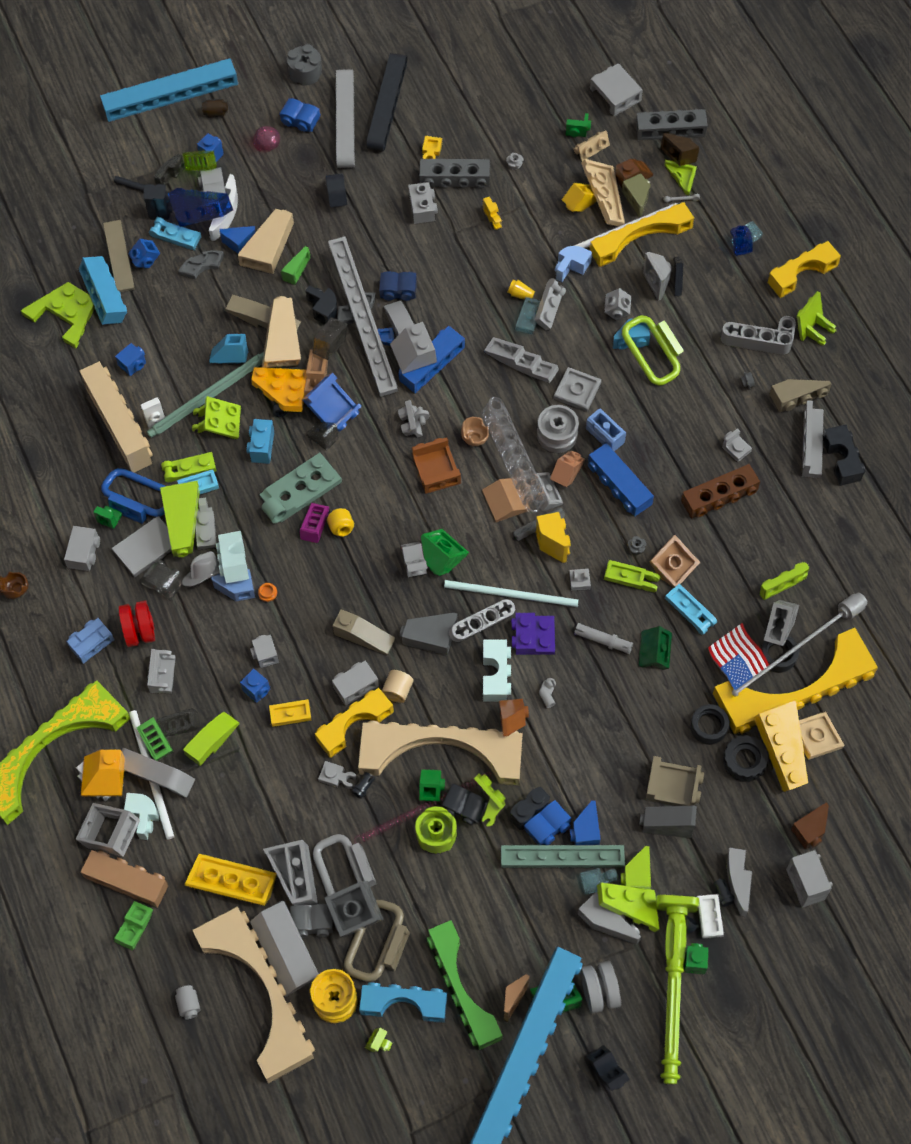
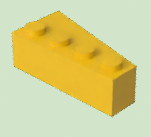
(784, 744)

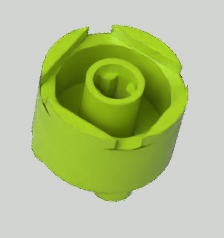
(436, 841)

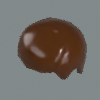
(13, 585)

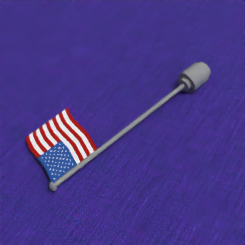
(745, 662)

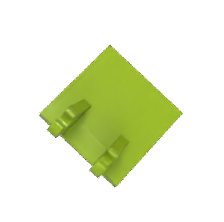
(812, 315)
(220, 417)
(496, 799)

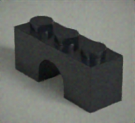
(840, 441)

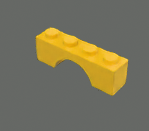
(821, 258)
(373, 707)

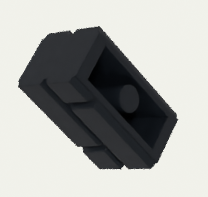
(157, 201)

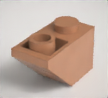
(567, 468)

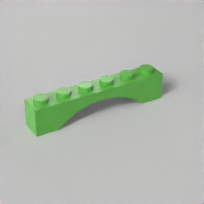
(481, 1024)

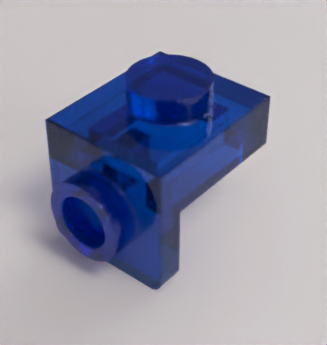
(742, 240)

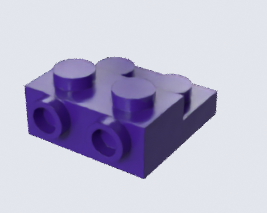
(533, 634)

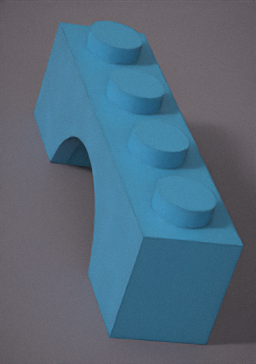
(377, 999)

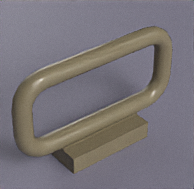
(391, 952)

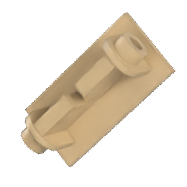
(593, 145)

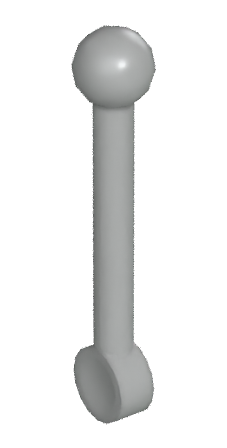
(695, 197)

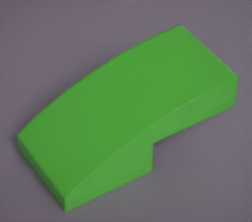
(134, 925)

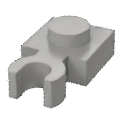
(333, 775)

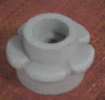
(514, 161)

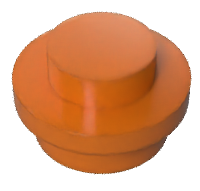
(267, 592)

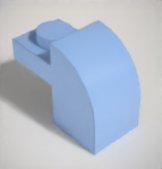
(572, 258)

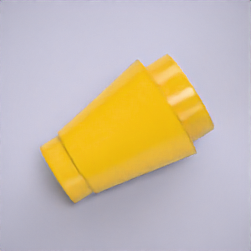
(520, 290)

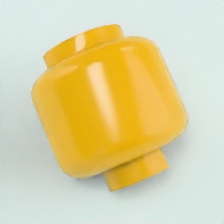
(340, 522)

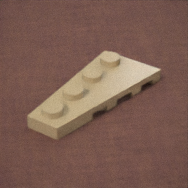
(605, 189)

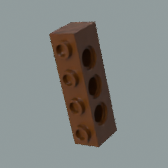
(726, 483)

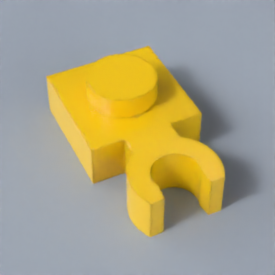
(431, 147)
(491, 209)

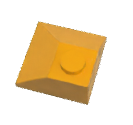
(103, 773)

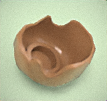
(474, 431)

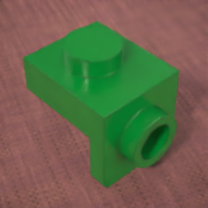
(578, 128)

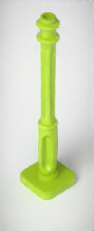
(675, 949)

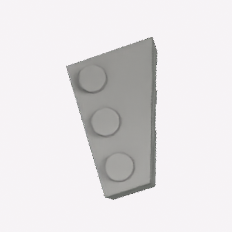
(294, 870)

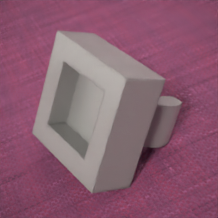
(579, 579)

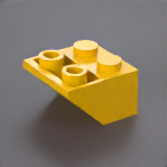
(552, 536)

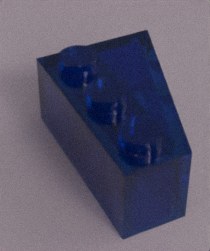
(198, 206)

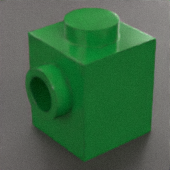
(431, 785)
(696, 959)

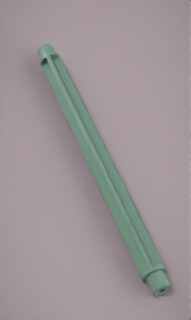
(199, 400)

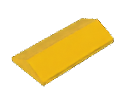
(231, 879)

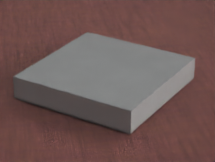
(577, 389)

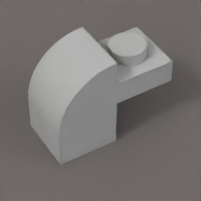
(414, 559)

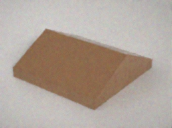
(503, 499)
(674, 562)
(514, 994)

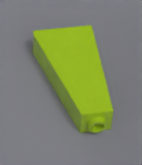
(181, 511)

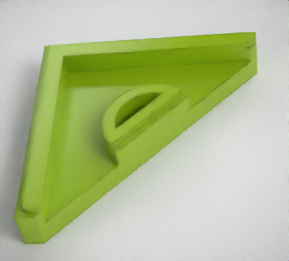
(683, 174)

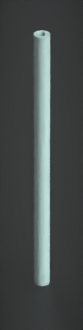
(511, 593)

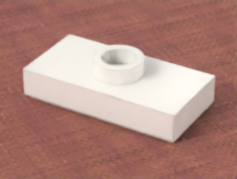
(152, 412)
(710, 916)

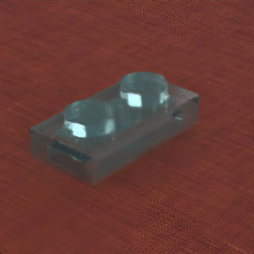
(526, 318)

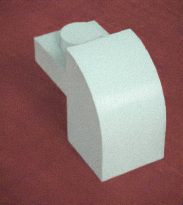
(145, 810)

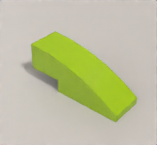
(210, 738)

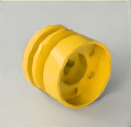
(338, 985)

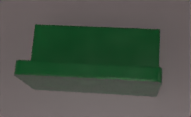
(655, 648)

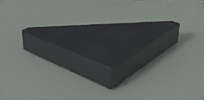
(678, 275)

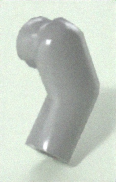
(546, 690)

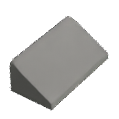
(553, 498)

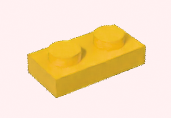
(290, 713)

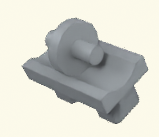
(416, 418)

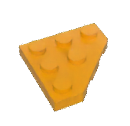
(281, 386)

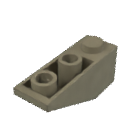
(796, 392)

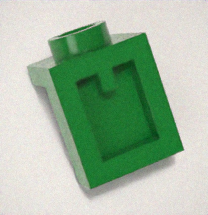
(107, 516)

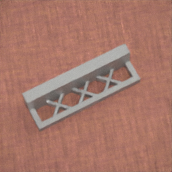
(812, 441)

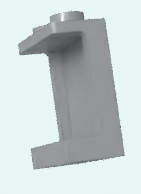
(617, 88)

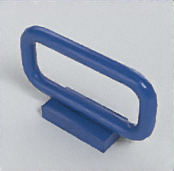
(129, 507)

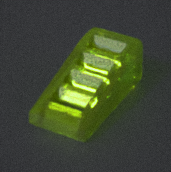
(209, 157)

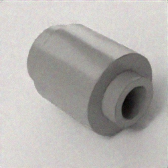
(187, 1002)

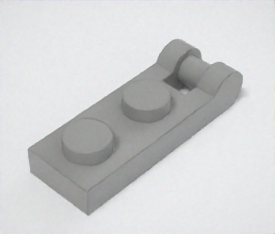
(549, 304)

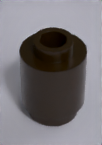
(214, 107)

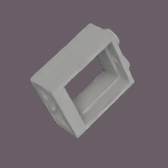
(121, 835)

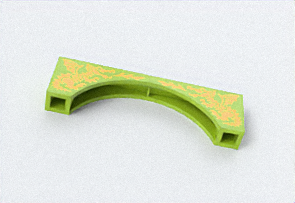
(90, 709)

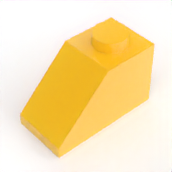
(579, 197)

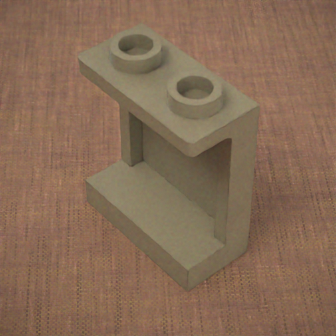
(674, 783)

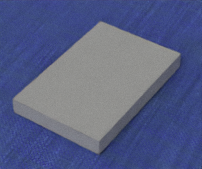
(144, 546)

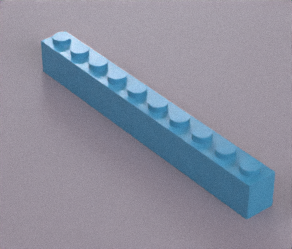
(527, 1048)

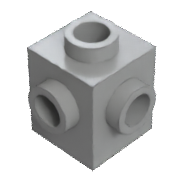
(617, 304)

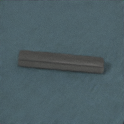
(530, 528)

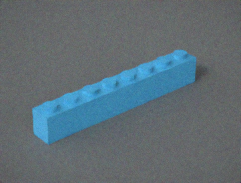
(169, 90)

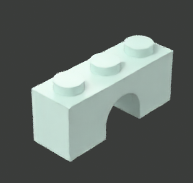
(232, 557)
(496, 686)

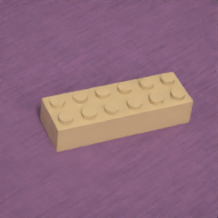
(117, 417)

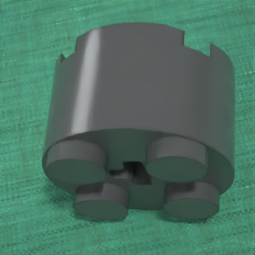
(304, 65)

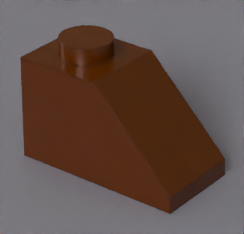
(630, 169)
(811, 827)

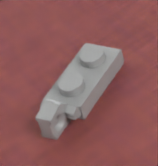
(205, 526)

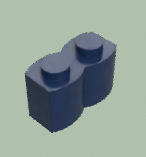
(398, 285)

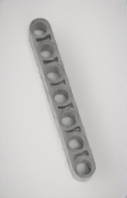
(345, 119)

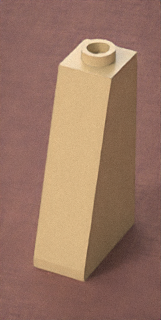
(267, 244)
(281, 338)

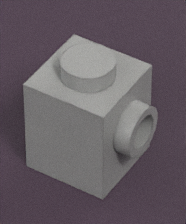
(264, 651)

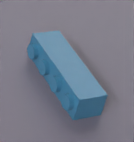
(102, 290)

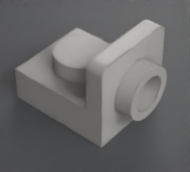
(735, 445)

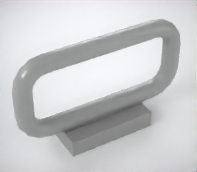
(355, 855)

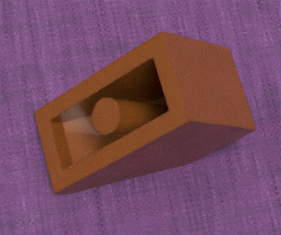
(512, 715)

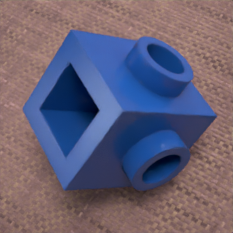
(144, 253)

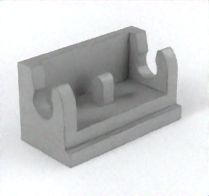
(161, 671)

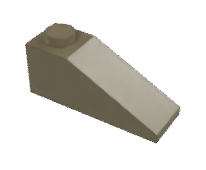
(362, 632)

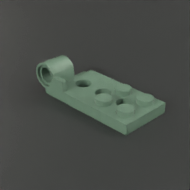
(280, 510)

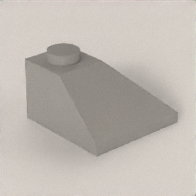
(657, 273)

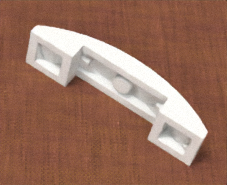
(225, 221)

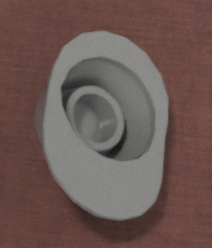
(202, 568)

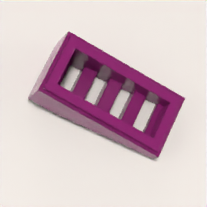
(311, 533)

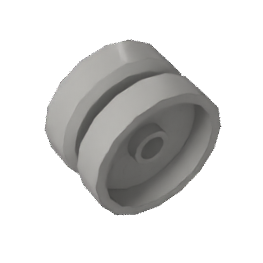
(557, 428)
(600, 987)

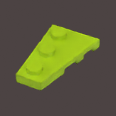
(630, 901)

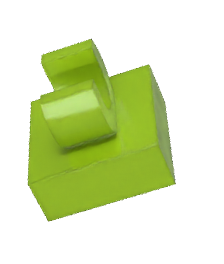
(377, 1041)

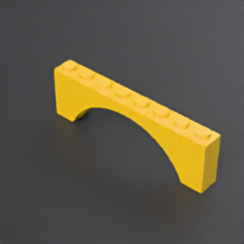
(850, 664)

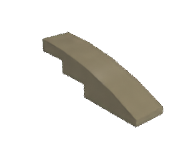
(119, 256)
(251, 311)

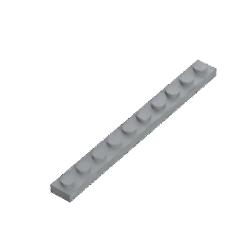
(363, 317)

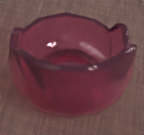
(266, 138)

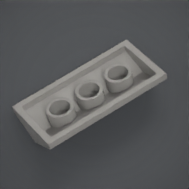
(284, 947)

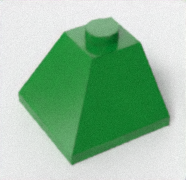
(441, 551)

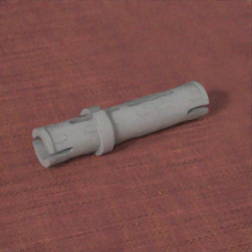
(604, 638)

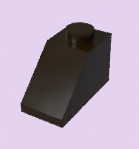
(679, 149)

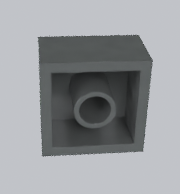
(354, 908)

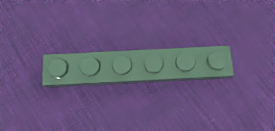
(562, 856)

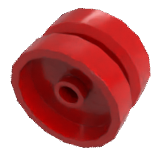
(138, 623)

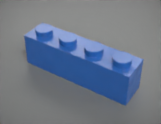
(447, 346)
(620, 480)

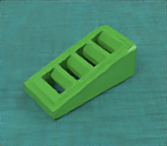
(295, 267)
(164, 752)

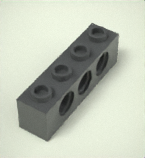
(680, 123)
(455, 172)

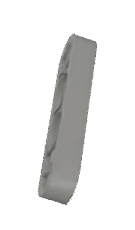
(481, 618)

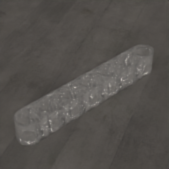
(514, 455)

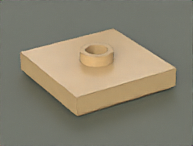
(819, 736)

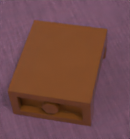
(435, 465)

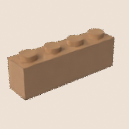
(124, 878)

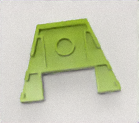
(68, 304)

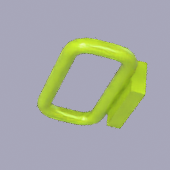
(665, 339)

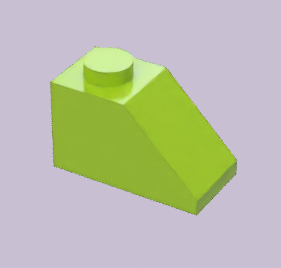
(638, 871)

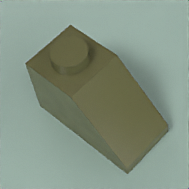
(636, 192)

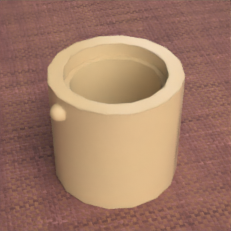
(397, 686)

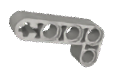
(734, 335)
(157, 772)

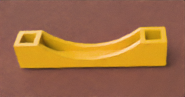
(672, 220)

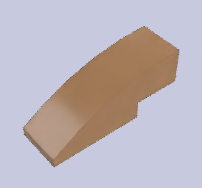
(315, 371)

